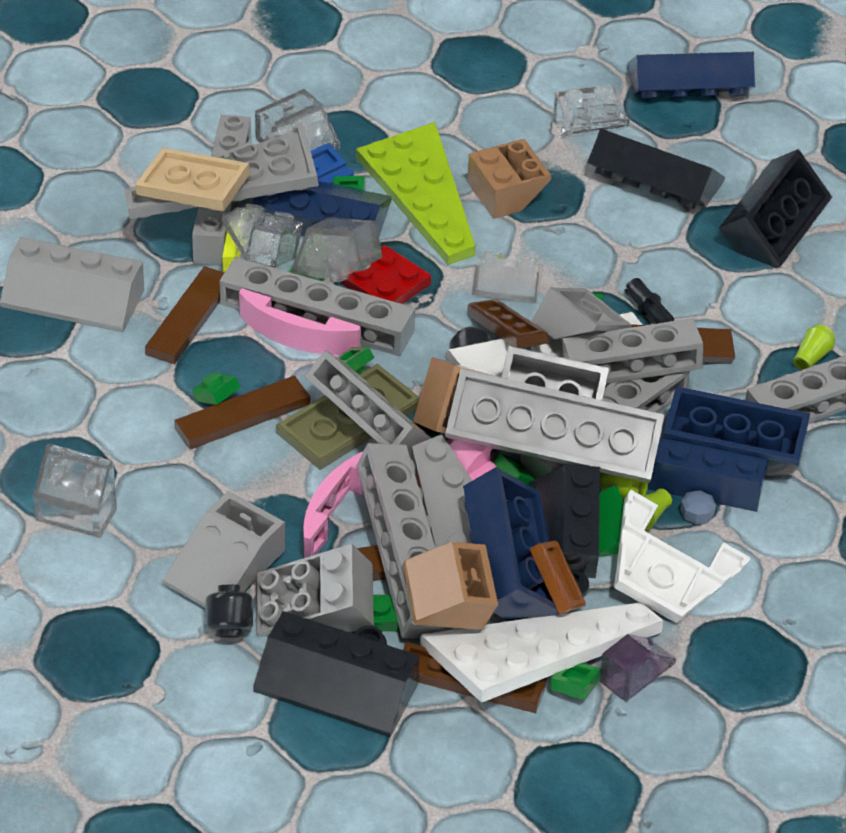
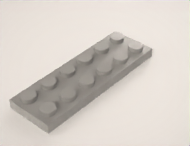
(554, 425)

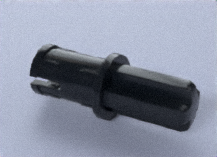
(647, 301)

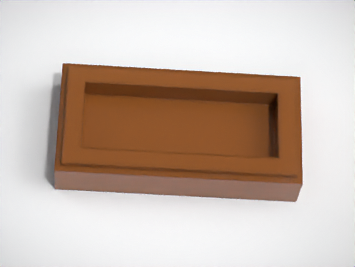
(558, 577)

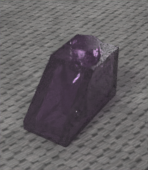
(633, 665)

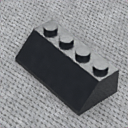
(654, 168)
(776, 210)
(337, 674)

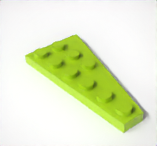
(421, 184)

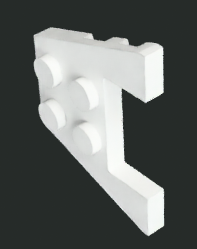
(660, 573)

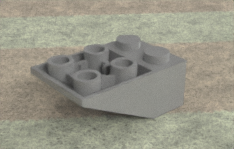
(226, 548)
(323, 588)

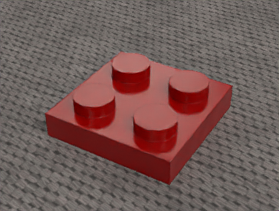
(390, 278)

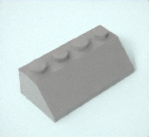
(72, 284)

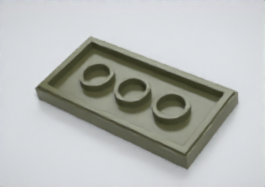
(327, 433)

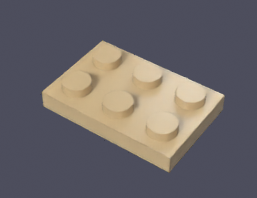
(192, 179)

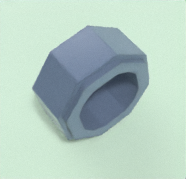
(697, 507)

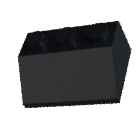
(572, 513)

